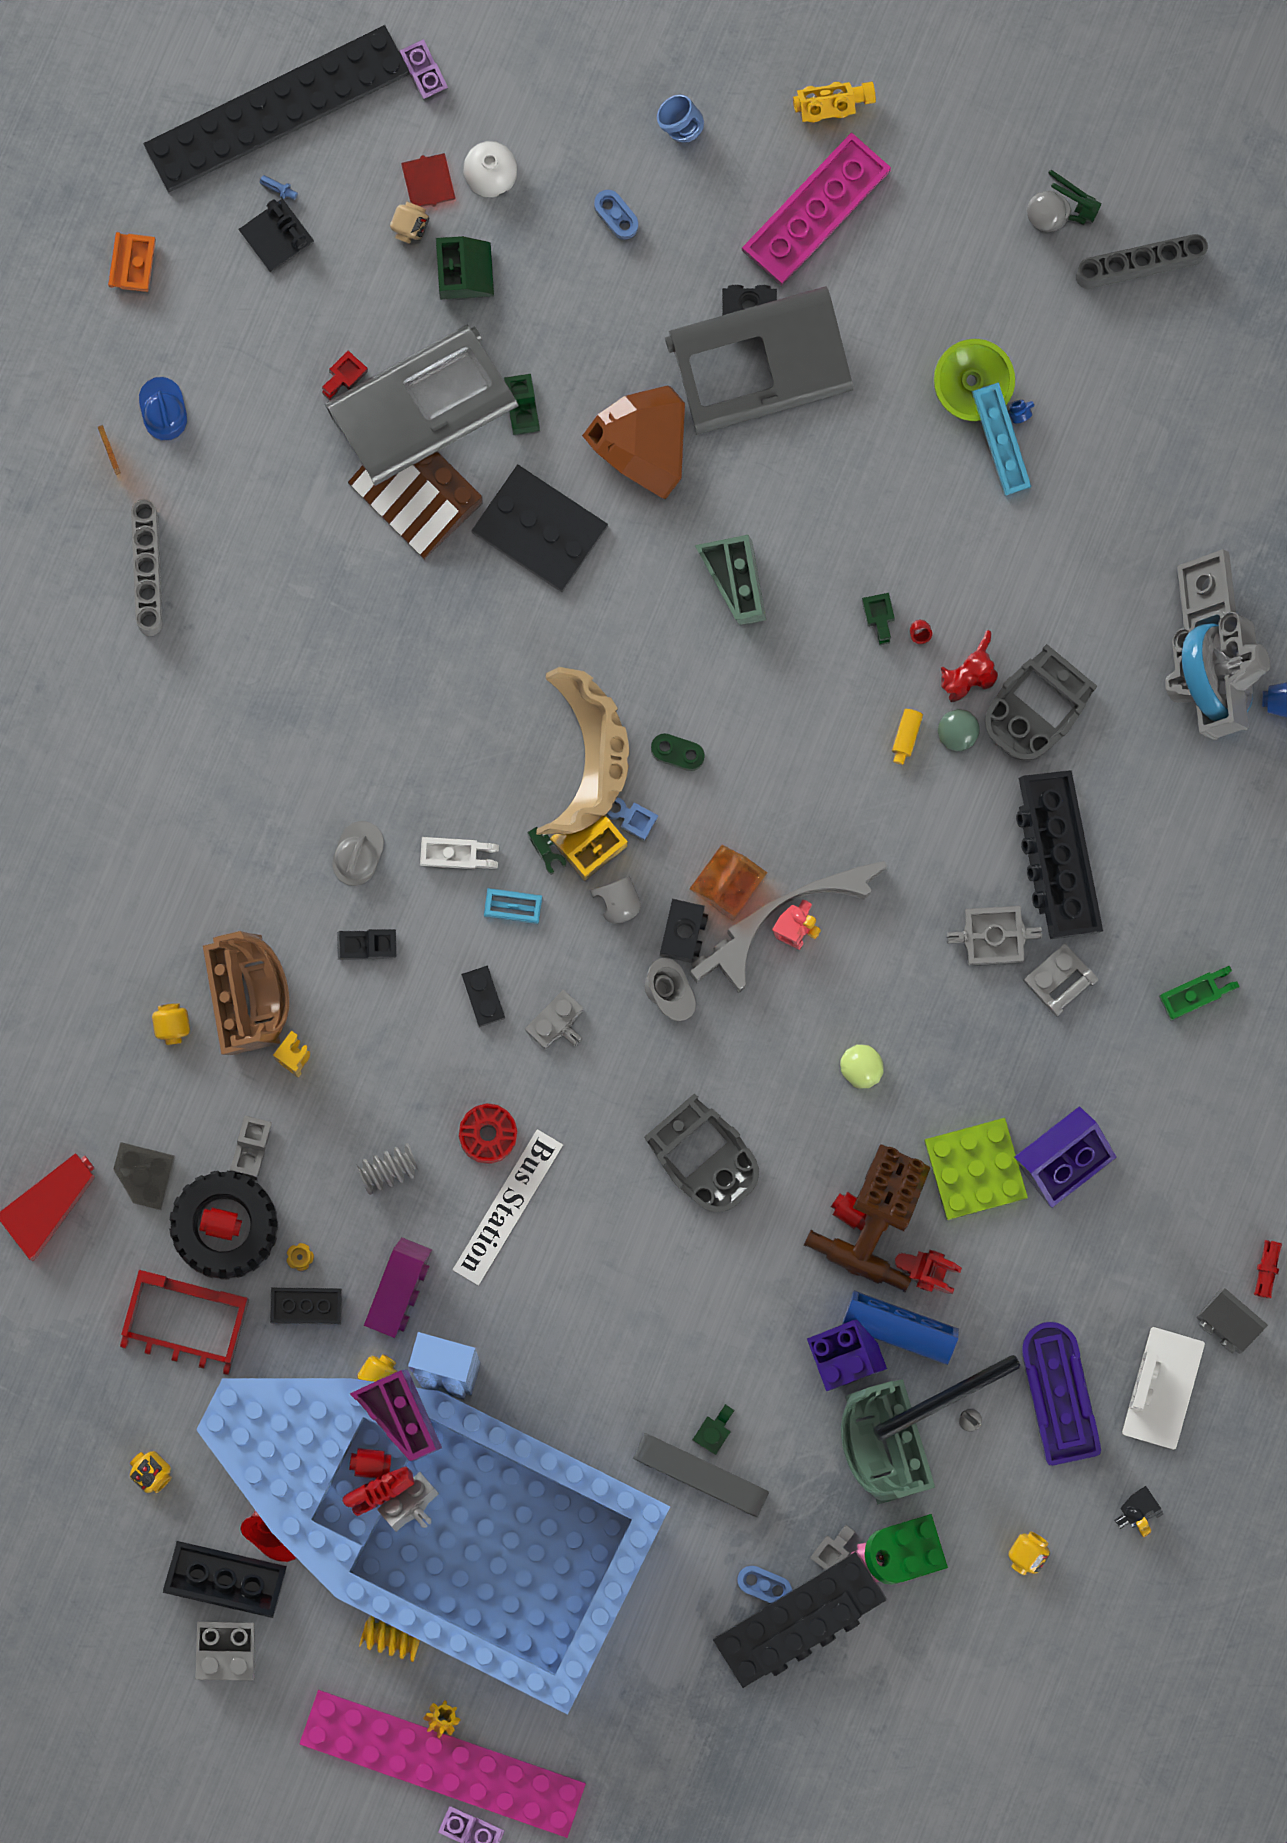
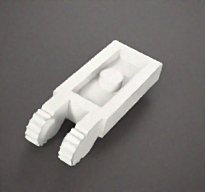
(455, 853)

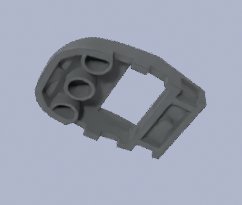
(1021, 729)
(721, 1179)

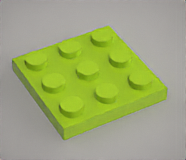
(975, 1169)

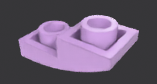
(423, 69)
(469, 1829)

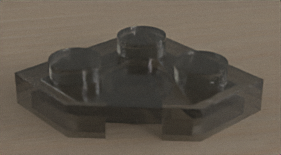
(144, 1174)

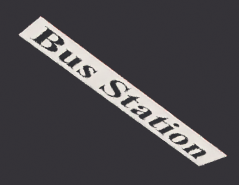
(507, 1207)

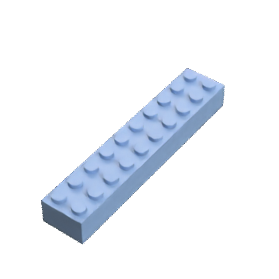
(444, 1365)

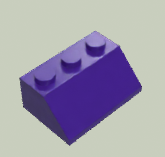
(1065, 1156)

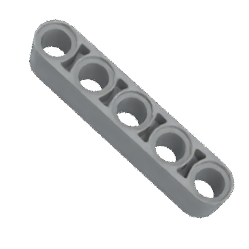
(146, 554)

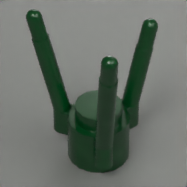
(1087, 205)

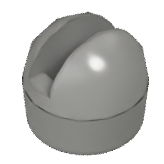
(966, 1424)

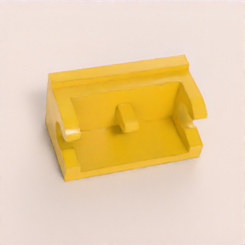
(290, 1055)

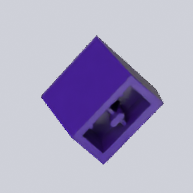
(846, 1354)

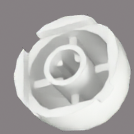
(490, 169)

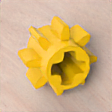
(445, 1725)

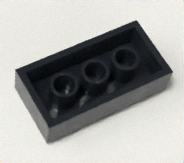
(306, 1306)

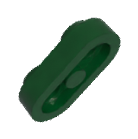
(677, 753)

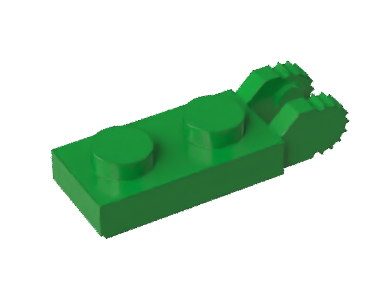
(1196, 993)

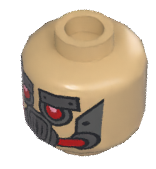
(409, 222)

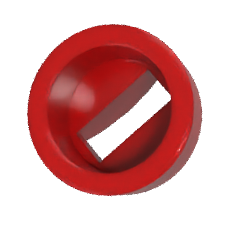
(920, 631)

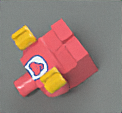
(795, 924)

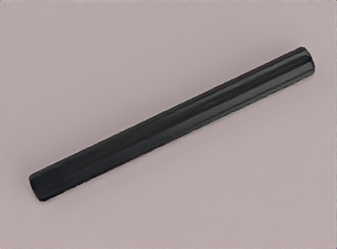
(946, 1397)

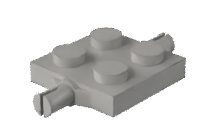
(994, 935)

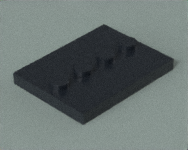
(539, 528)

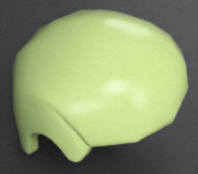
(862, 1066)

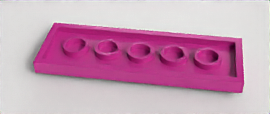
(816, 209)

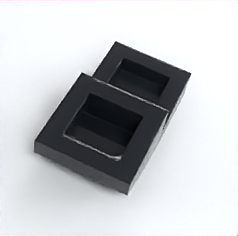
(366, 944)

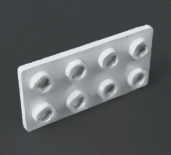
(1163, 1388)

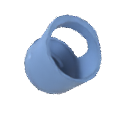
(680, 118)

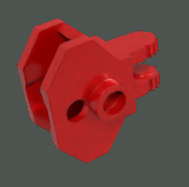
(928, 1269)

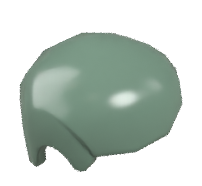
(958, 729)

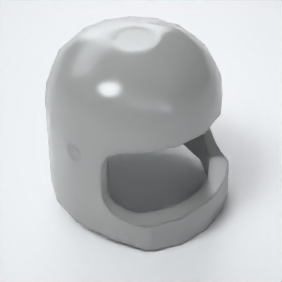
(1048, 211)
(620, 899)

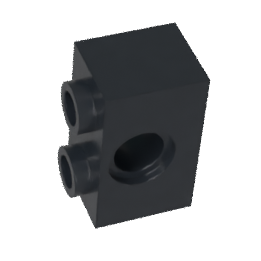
(735, 295)
(683, 914)

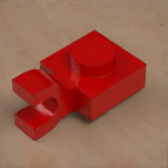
(345, 372)

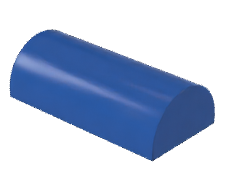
(903, 1327)

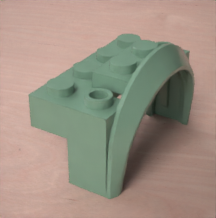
(867, 1454)

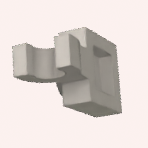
(831, 1550)

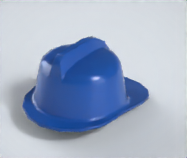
(163, 408)

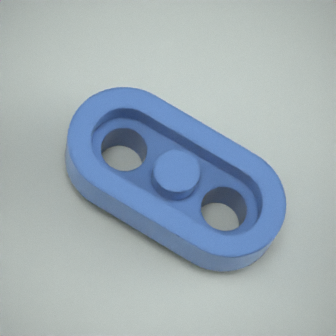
(617, 215)
(764, 1584)

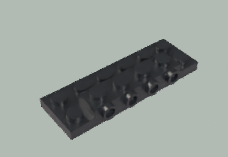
(1058, 855)
(800, 1620)

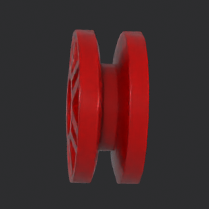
(487, 1116)

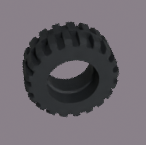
(185, 1225)

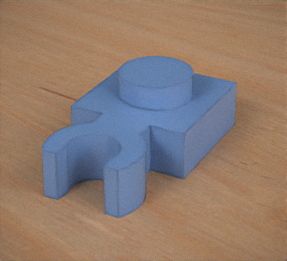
(636, 820)

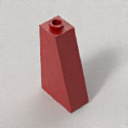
(44, 1207)

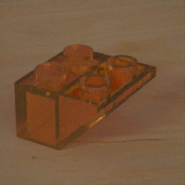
(729, 881)

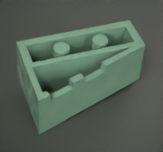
(736, 576)

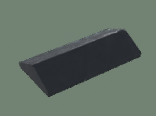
(225, 1579)

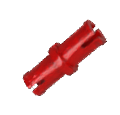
(1268, 1269)

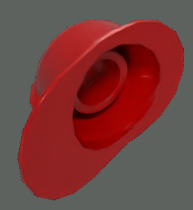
(259, 1534)

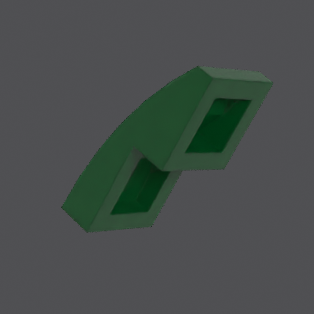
(524, 417)

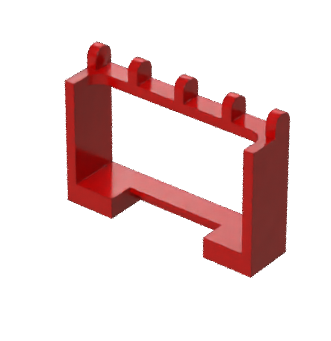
(192, 1290)

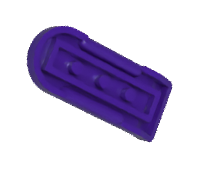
(1060, 1394)

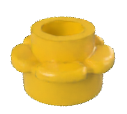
(307, 1257)

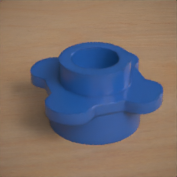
(1020, 411)

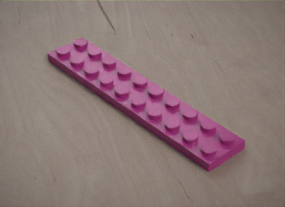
(442, 1763)

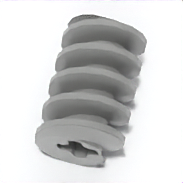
(388, 1169)

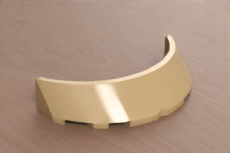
(604, 751)

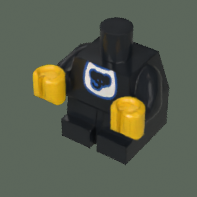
(1138, 1510)

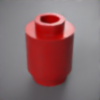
(846, 1213)
(220, 1223)
(370, 1463)

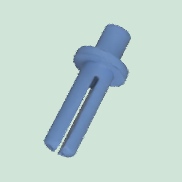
(284, 190)

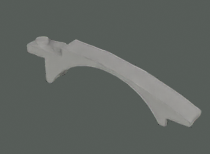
(732, 955)

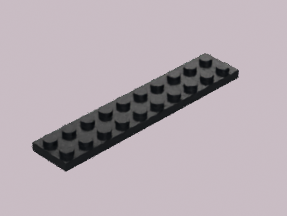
(276, 108)

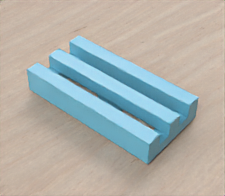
(510, 916)

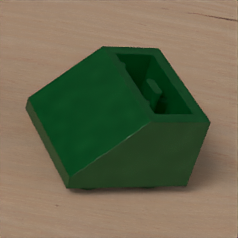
(464, 268)

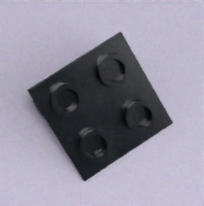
(276, 234)

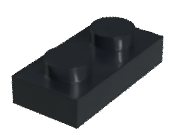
(483, 996)

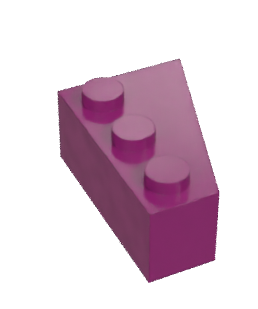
(398, 1288)
(400, 1413)

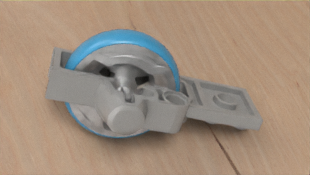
(1226, 684)

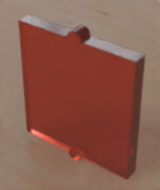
(428, 180)

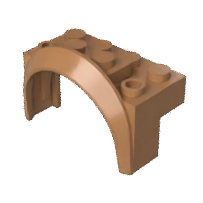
(265, 986)

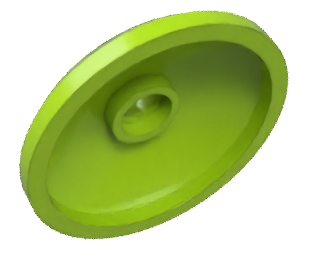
(975, 358)

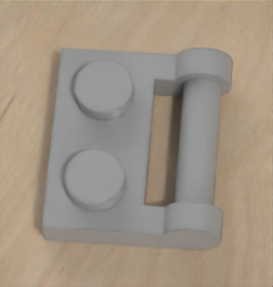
(1054, 973)

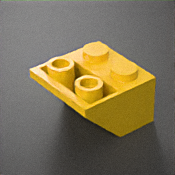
(591, 847)

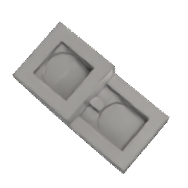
(251, 1147)

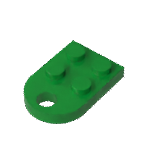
(908, 1550)

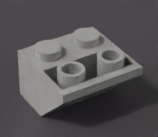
(225, 1651)

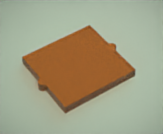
(109, 450)

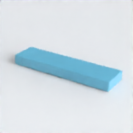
(1001, 439)

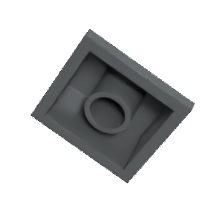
(1231, 1321)

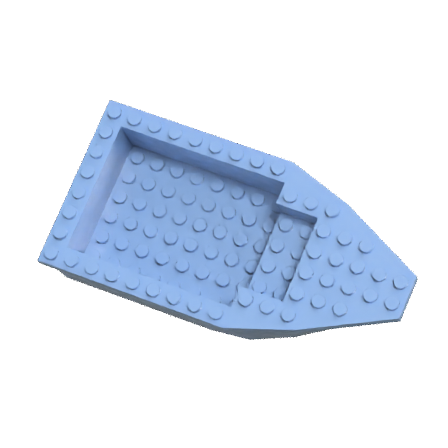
(520, 1543)

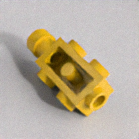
(827, 104)

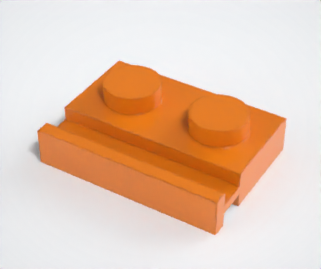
(132, 262)

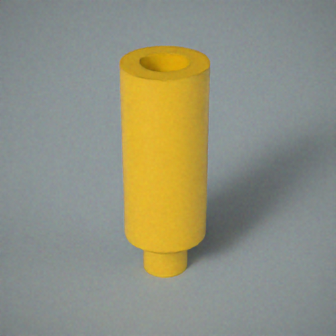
(906, 735)

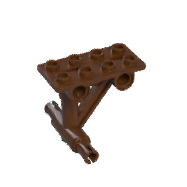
(887, 1199)

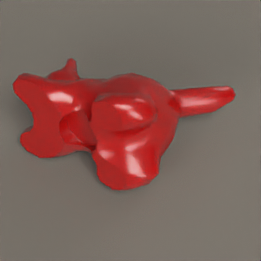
(975, 671)

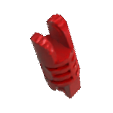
(379, 1490)

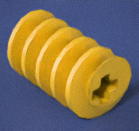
(389, 1637)

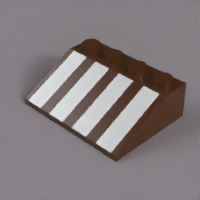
(421, 501)

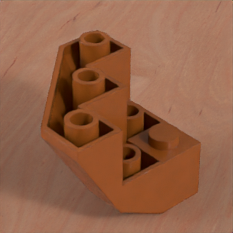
(643, 438)

